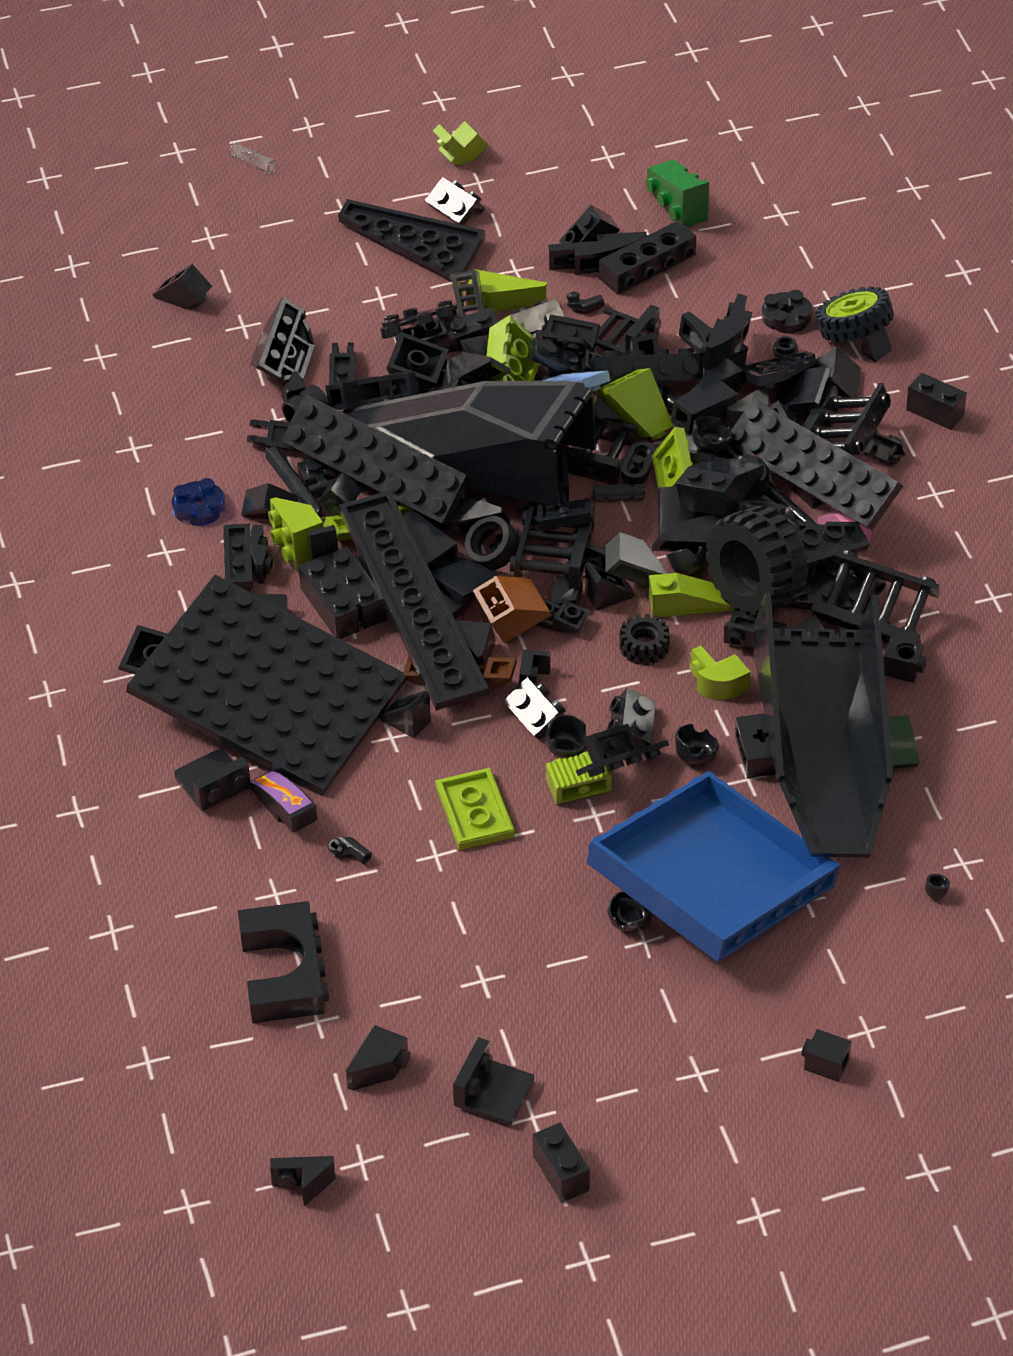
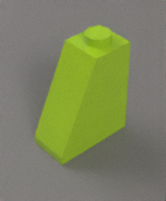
(638, 402)

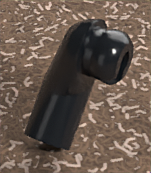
(349, 847)

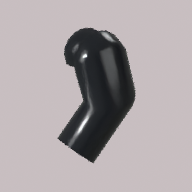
(584, 305)

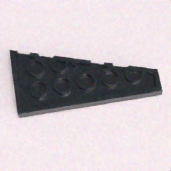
(428, 241)

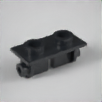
(888, 448)

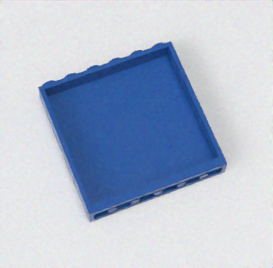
(712, 865)

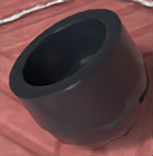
(937, 886)

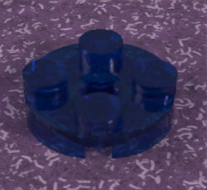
(185, 499)

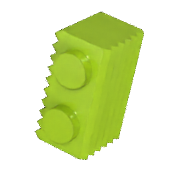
(568, 786)

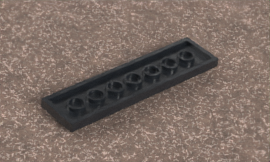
(376, 459)
(815, 464)

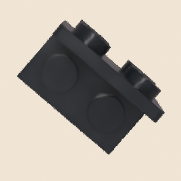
(490, 1086)

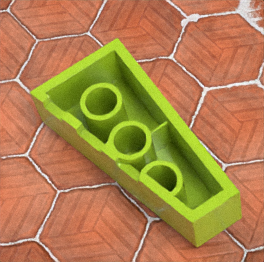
(512, 347)

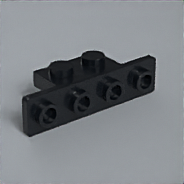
(614, 747)

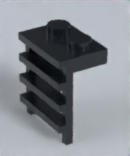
(646, 324)

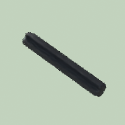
(291, 478)

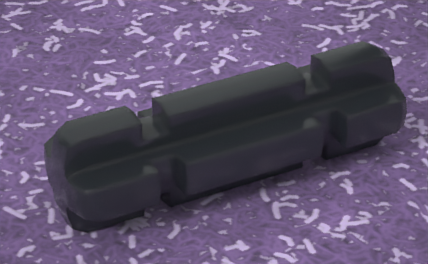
(618, 492)

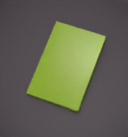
(474, 809)

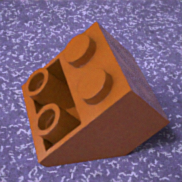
(511, 605)

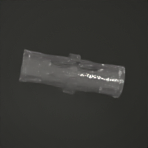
(253, 158)

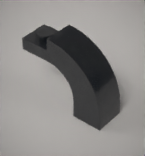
(371, 390)

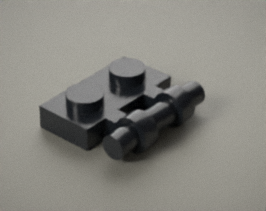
(318, 475)

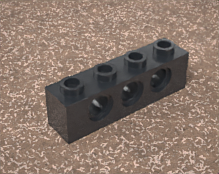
(647, 257)

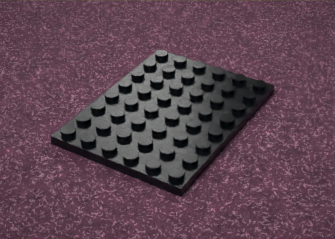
(267, 684)

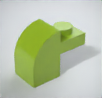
(462, 145)
(720, 679)

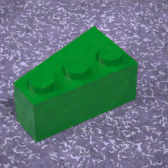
(679, 192)

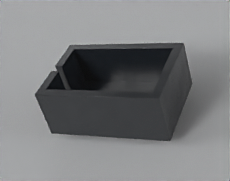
(336, 589)

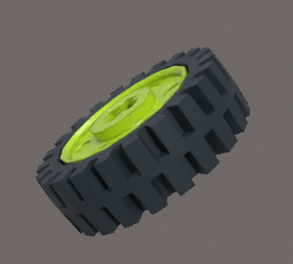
(854, 314)

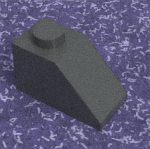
(631, 559)

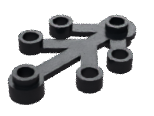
(392, 323)

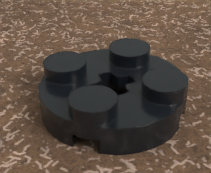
(774, 311)

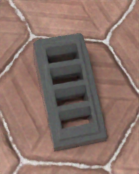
(458, 291)

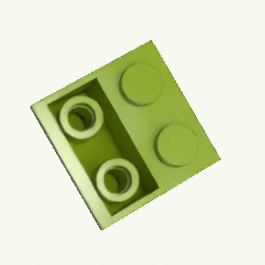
(291, 527)

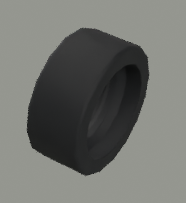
(477, 535)

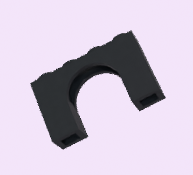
(301, 990)

